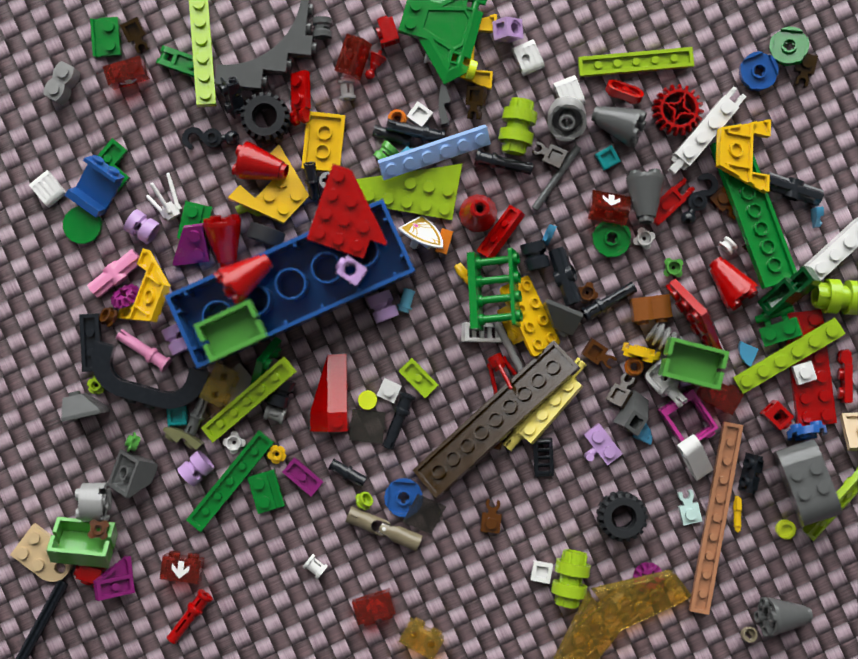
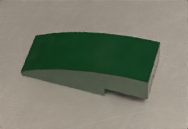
(789, 291)

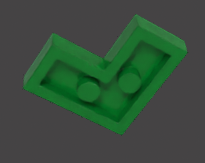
(112, 155)
(265, 361)

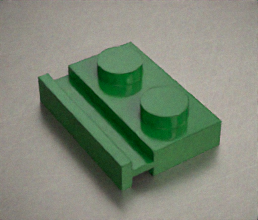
(106, 37)
(194, 214)
(266, 491)

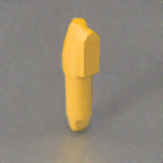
(462, 272)
(737, 508)

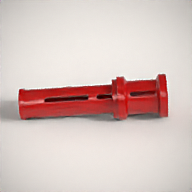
(194, 609)

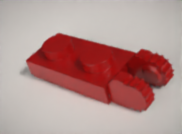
(300, 97)
(671, 201)
(845, 375)

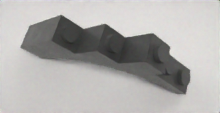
(277, 60)

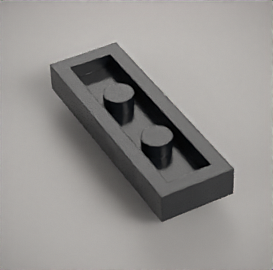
(89, 332)

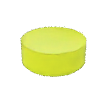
(472, 67)
(367, 399)
(785, 529)

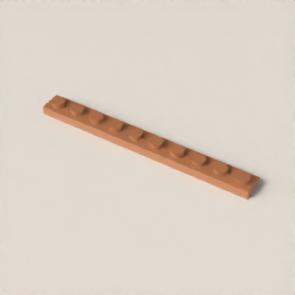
(715, 518)

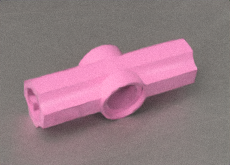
(114, 274)

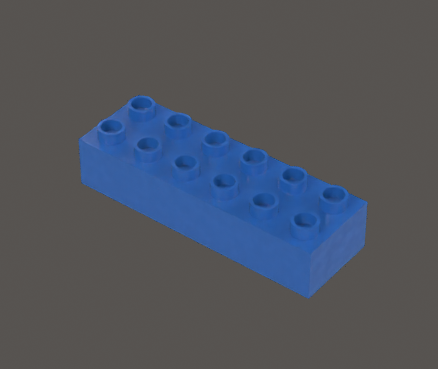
(297, 287)

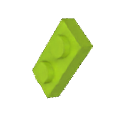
(418, 377)

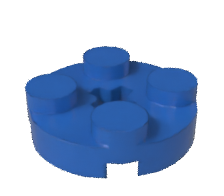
(754, 81)
(806, 432)
(396, 488)

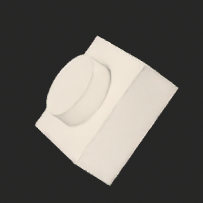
(419, 115)
(804, 372)
(389, 390)
(541, 571)

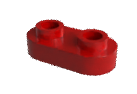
(624, 91)

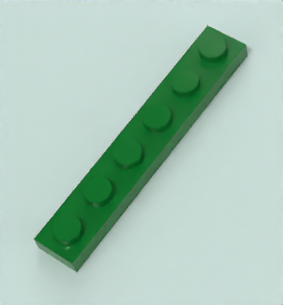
(230, 480)

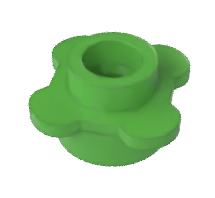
(668, 267)
(132, 442)

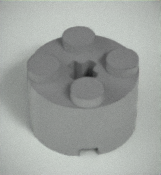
(576, 114)
(93, 502)

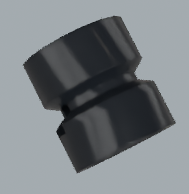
(534, 255)
(280, 396)

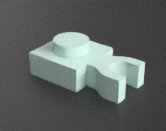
(689, 510)

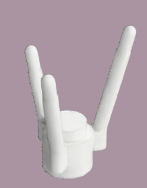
(168, 209)

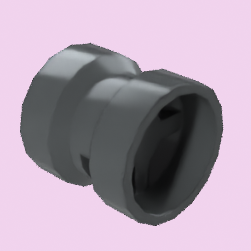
(322, 28)

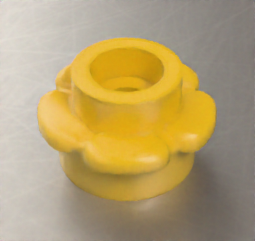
(276, 449)

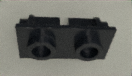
(229, 90)
(751, 465)

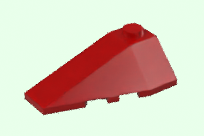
(330, 402)

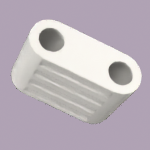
(528, 57)
(569, 88)
(47, 188)

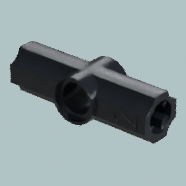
(795, 189)
(565, 276)

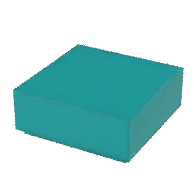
(607, 158)
(177, 416)

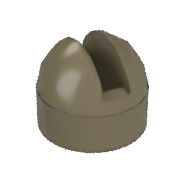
(751, 632)

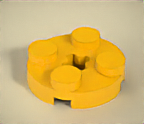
(647, 354)

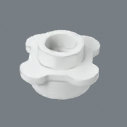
(646, 244)
(234, 447)

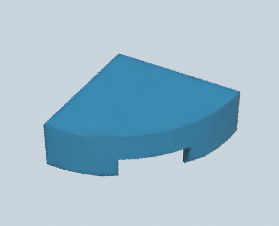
(816, 213)
(549, 234)
(747, 353)
(645, 435)

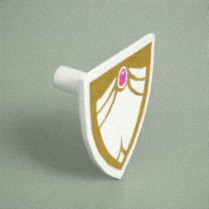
(422, 232)

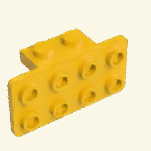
(536, 327)

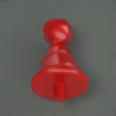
(376, 60)

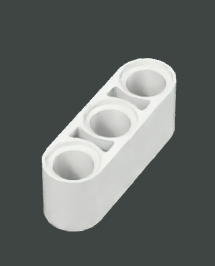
(695, 457)

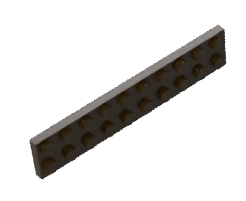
(495, 419)

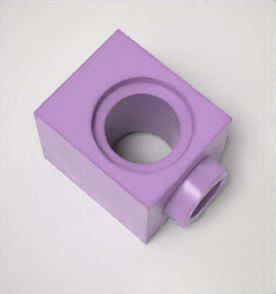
(507, 29)
(359, 274)

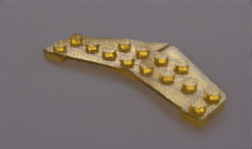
(619, 608)

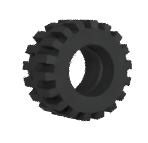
(259, 103)
(637, 521)

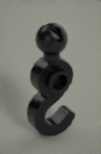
(211, 137)
(698, 200)

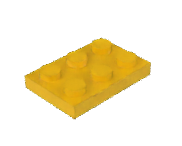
(324, 140)

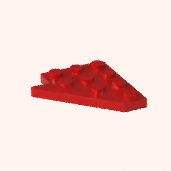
(344, 216)
(695, 314)

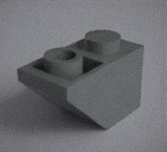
(634, 414)

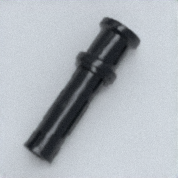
(424, 133)
(493, 160)
(601, 305)
(401, 412)

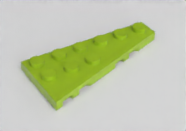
(419, 192)

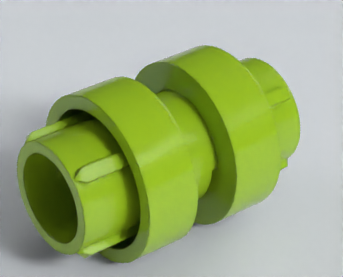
(516, 134)
(833, 296)
(569, 586)

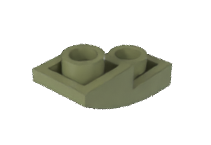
(177, 435)

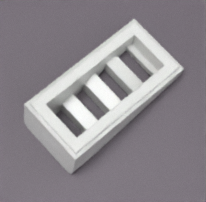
(465, 334)

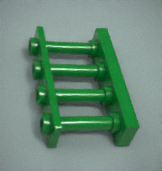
(475, 285)

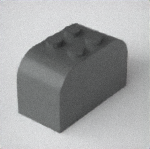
(807, 482)

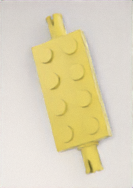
(546, 413)

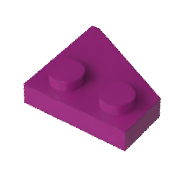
(192, 246)
(115, 581)

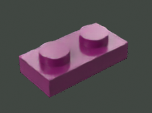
(302, 476)

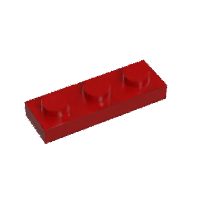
(500, 232)

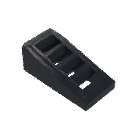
(541, 441)

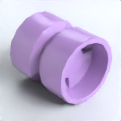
(148, 229)
(382, 306)
(176, 345)
(195, 468)

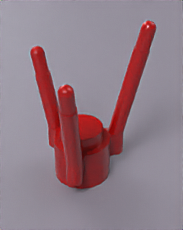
(497, 363)

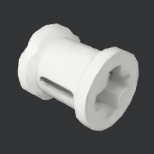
(315, 566)

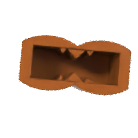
(651, 308)

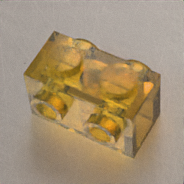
(217, 383)
(420, 640)

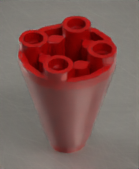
(258, 164)
(474, 220)
(223, 237)
(243, 277)
(732, 283)

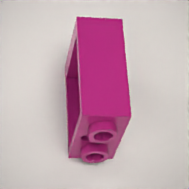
(670, 407)

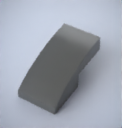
(444, 101)

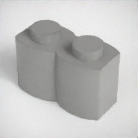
(62, 81)

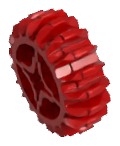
(670, 107)

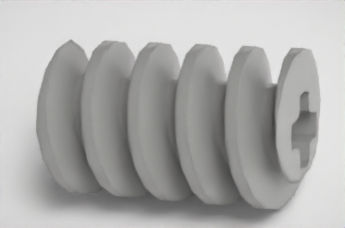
(660, 335)

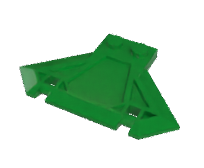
(444, 31)

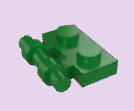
(780, 331)

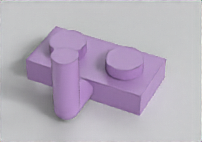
(601, 444)

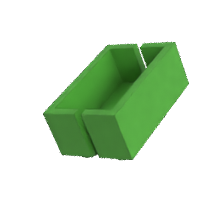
(231, 330)
(693, 363)
(77, 547)

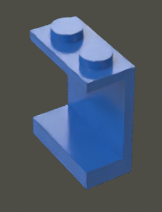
(96, 186)

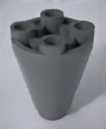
(620, 123)
(645, 193)
(780, 616)

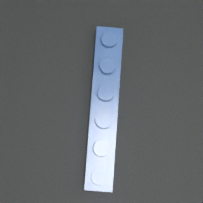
(434, 152)

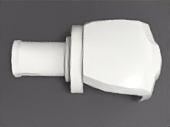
(665, 388)

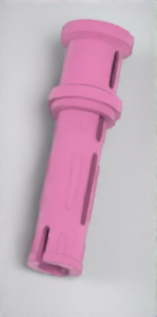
(150, 354)

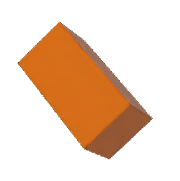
(446, 237)

